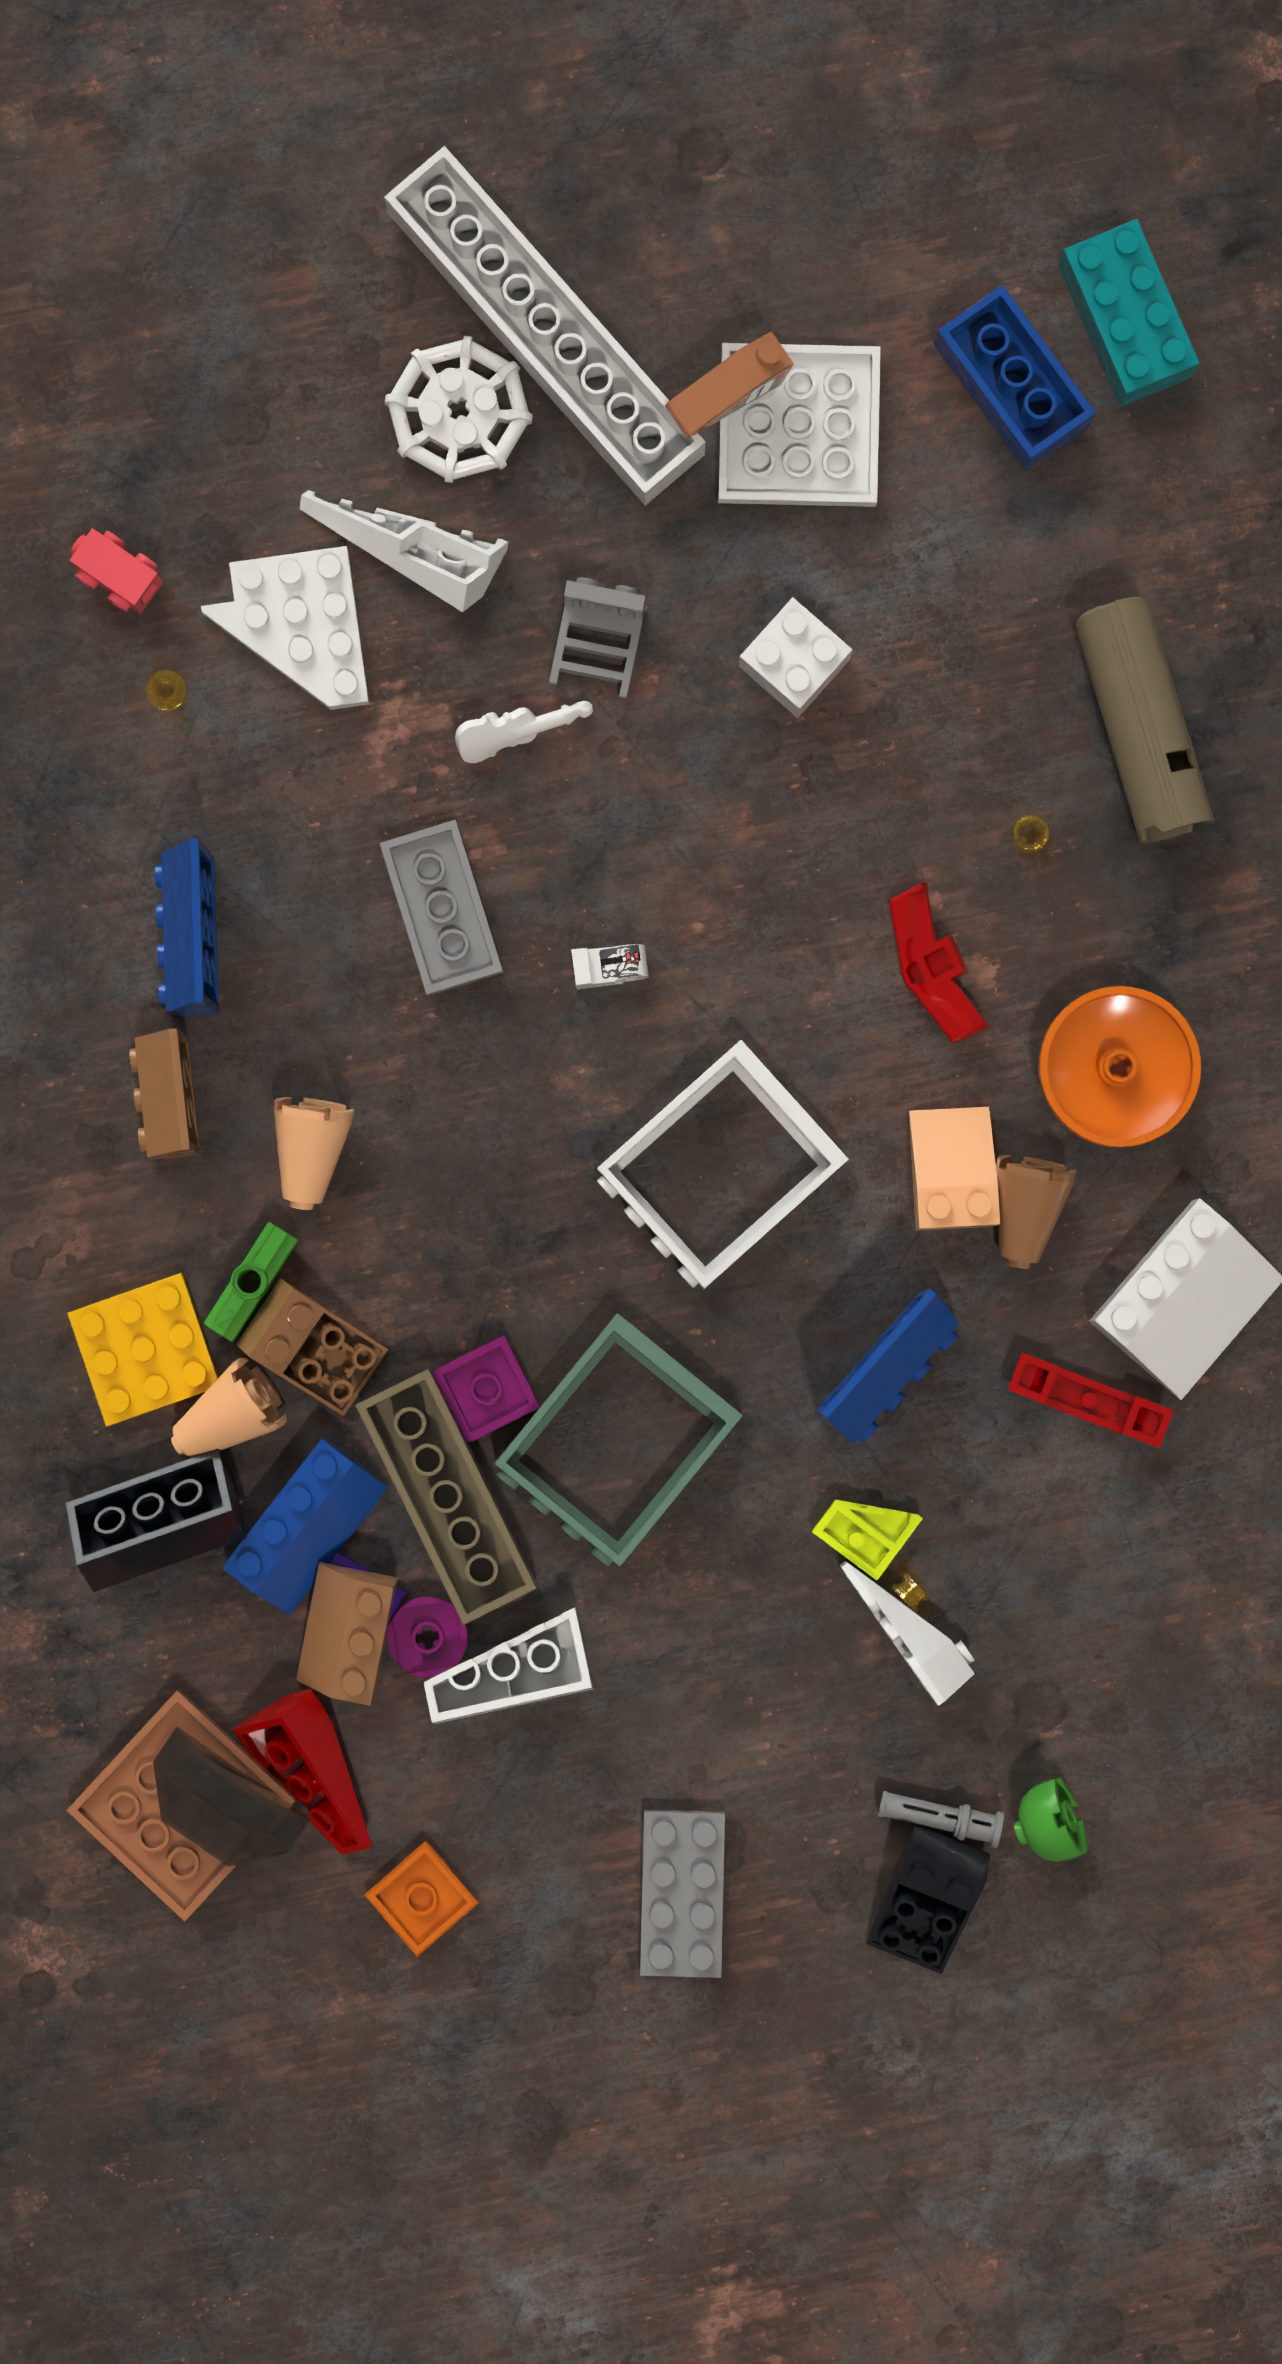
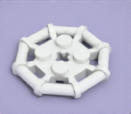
(452, 387)

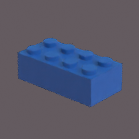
(1014, 377)

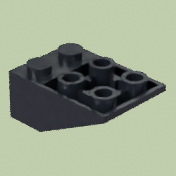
(929, 1898)

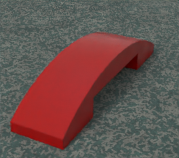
(1090, 1400)

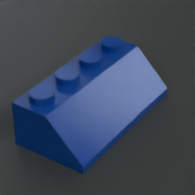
(305, 1526)

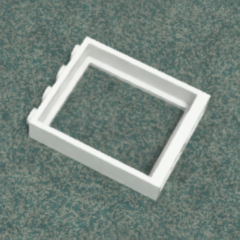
(785, 1111)

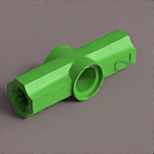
(235, 1303)

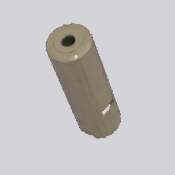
(1143, 719)

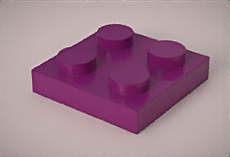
(486, 1389)

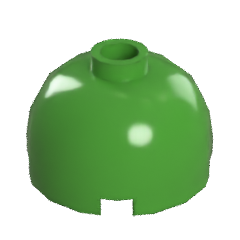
(1050, 1822)

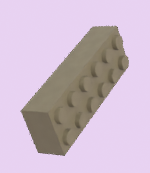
(447, 1496)

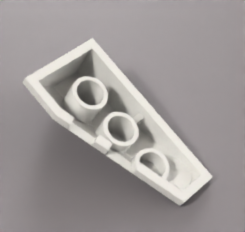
(929, 1652)

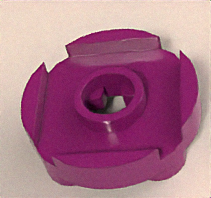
(414, 1655)

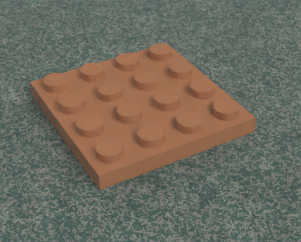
(125, 1812)

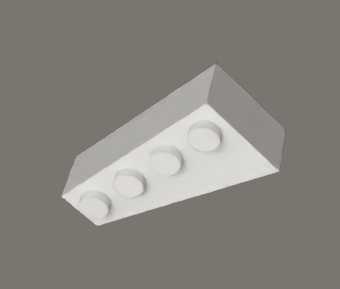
(524, 1670)

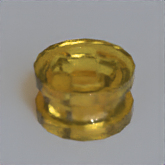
(1039, 827)
(910, 1592)

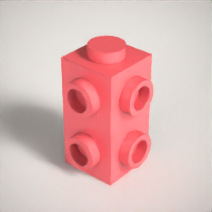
(105, 563)

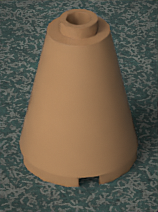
(1029, 1206)

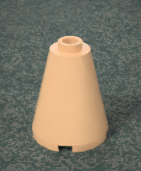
(309, 1147)
(230, 1412)

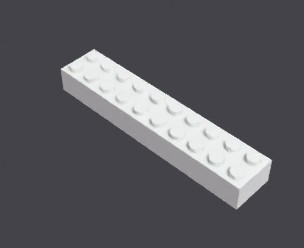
(543, 324)

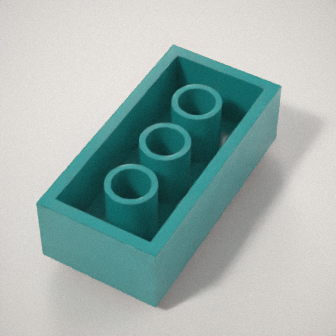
(1128, 313)

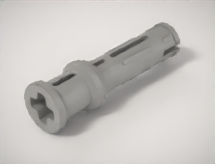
(961, 1820)

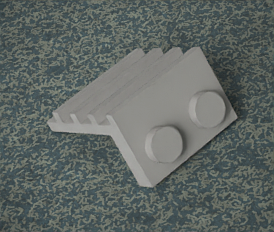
(604, 611)

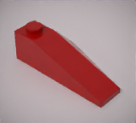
(303, 1752)

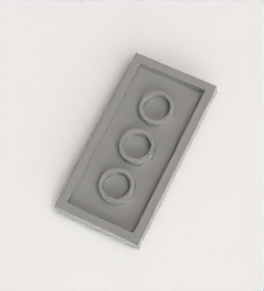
(441, 908)
(682, 1893)

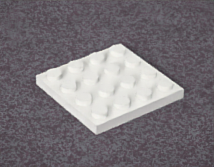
(810, 435)

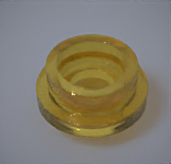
(161, 679)

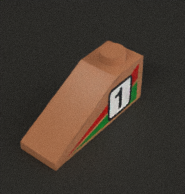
(731, 385)

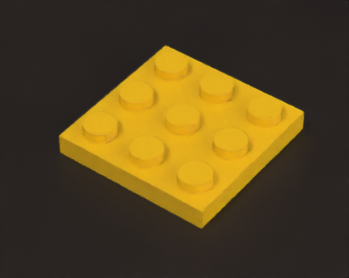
(144, 1349)

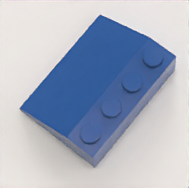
(188, 930)
(889, 1366)

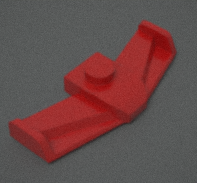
(932, 966)

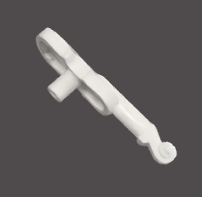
(489, 734)

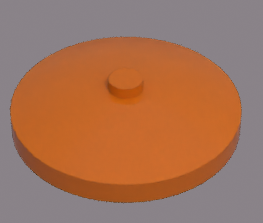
(1119, 1066)

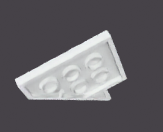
(301, 621)

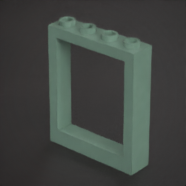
(671, 1373)

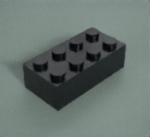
(155, 1520)

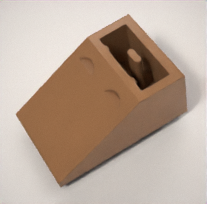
(311, 1347)

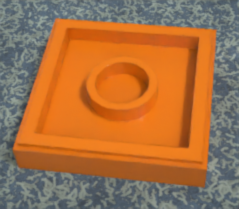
(421, 1898)

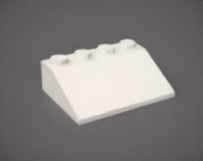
(1187, 1298)

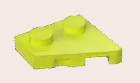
(866, 1533)

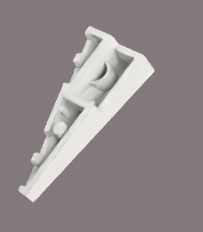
(441, 562)

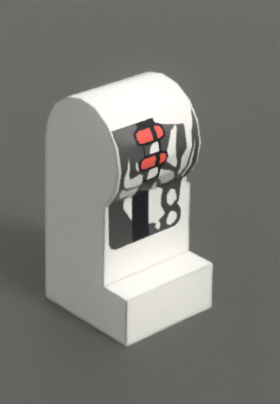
(609, 965)

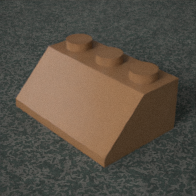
(165, 1095)
(346, 1632)

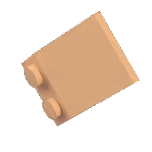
(953, 1169)

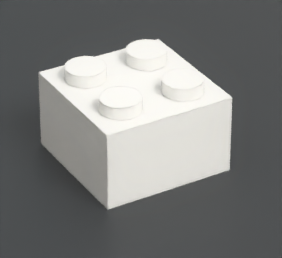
(795, 657)

